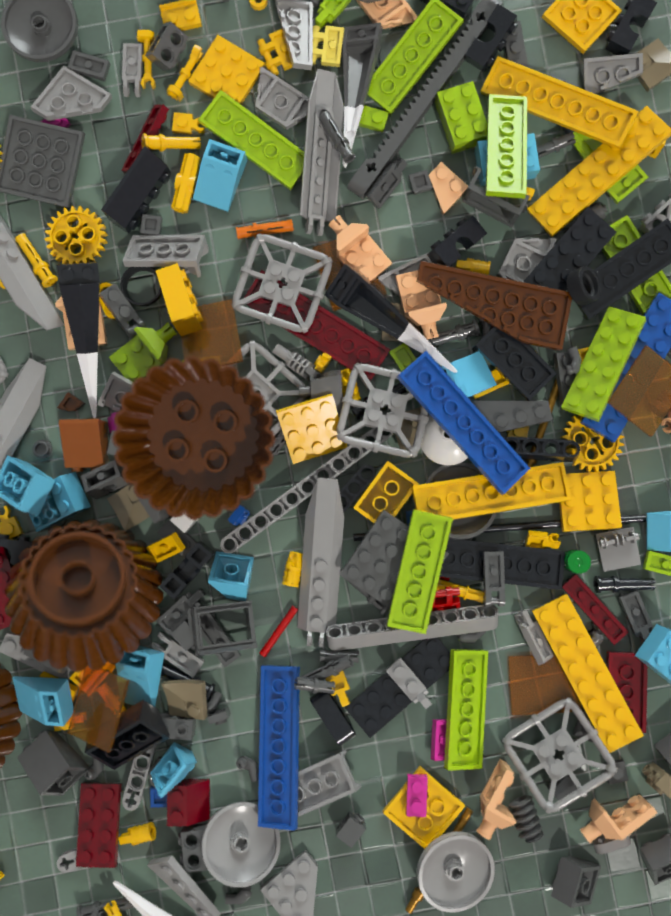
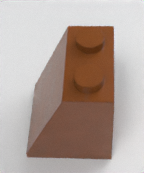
(84, 443)

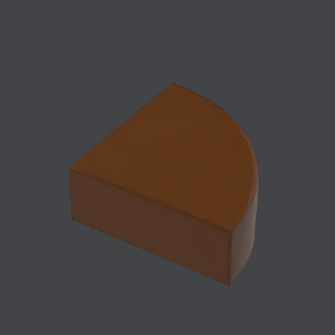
(70, 403)

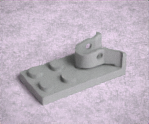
(166, 251)
(325, 783)

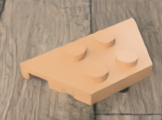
(389, 12)

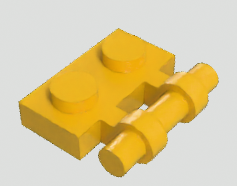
(279, 45)

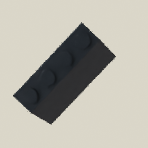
(136, 190)
(136, 733)

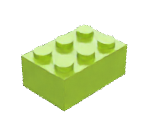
(461, 116)

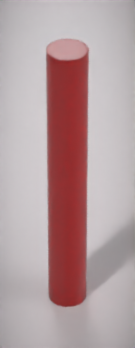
(278, 631)

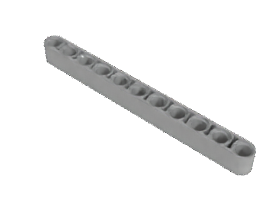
(286, 507)

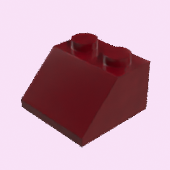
(188, 802)

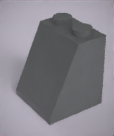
(52, 764)

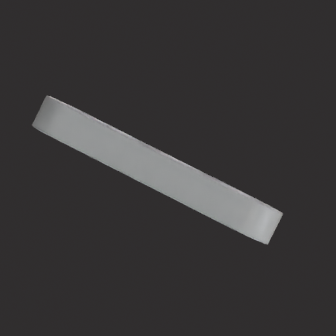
(143, 773)

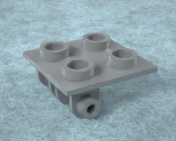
(618, 549)

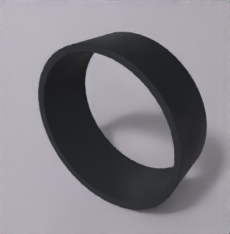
(125, 279)

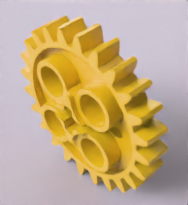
(63, 226)
(599, 460)

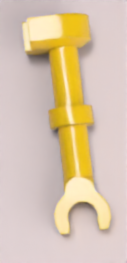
(146, 37)
(175, 90)

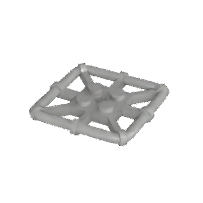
(276, 272)
(263, 384)
(373, 415)
(554, 767)

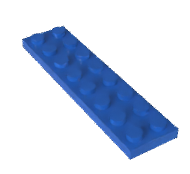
(656, 335)
(463, 423)
(278, 748)

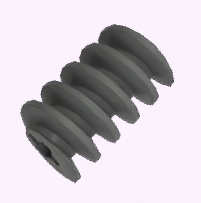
(527, 816)

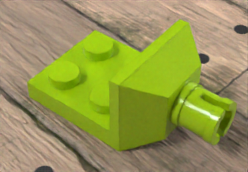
(143, 351)

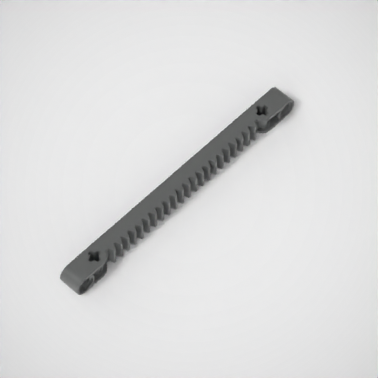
(363, 180)

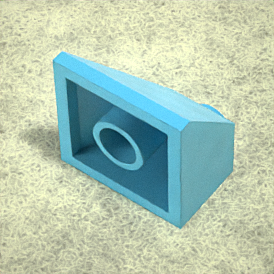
(231, 575)
(172, 768)

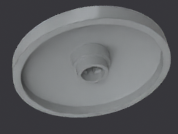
(238, 849)
(455, 872)

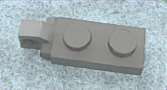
(534, 637)
(409, 682)

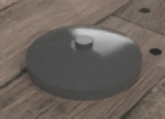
(39, 28)
(465, 527)

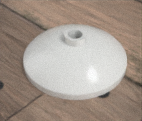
(438, 447)

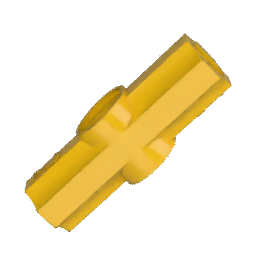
(185, 183)

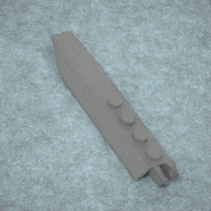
(321, 159)
(23, 284)
(19, 406)
(321, 560)

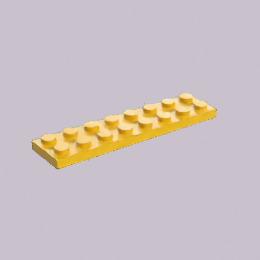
(562, 102)
(598, 173)
(478, 497)
(587, 673)

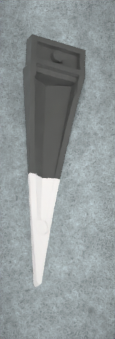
(360, 56)

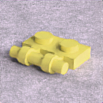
(331, 47)

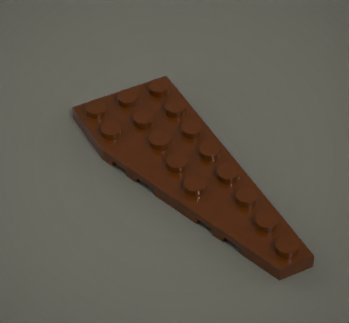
(517, 308)

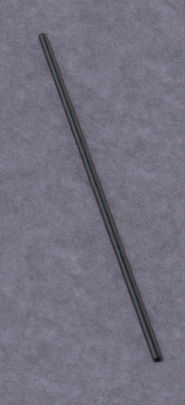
(531, 525)

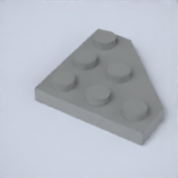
(70, 96)
(293, 887)

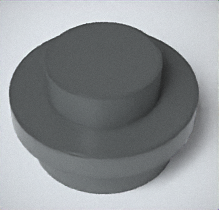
(42, 449)

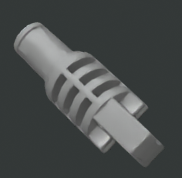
(295, 361)

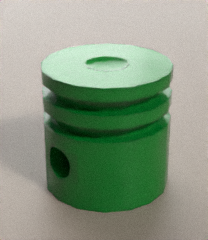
(577, 561)

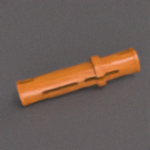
(256, 229)

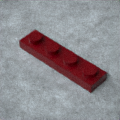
(151, 127)
(594, 609)

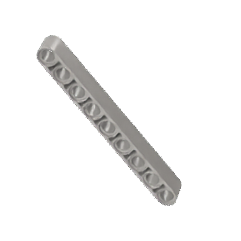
(440, 624)

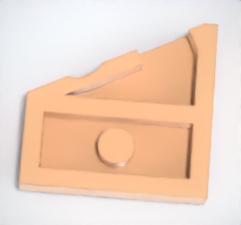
(446, 186)

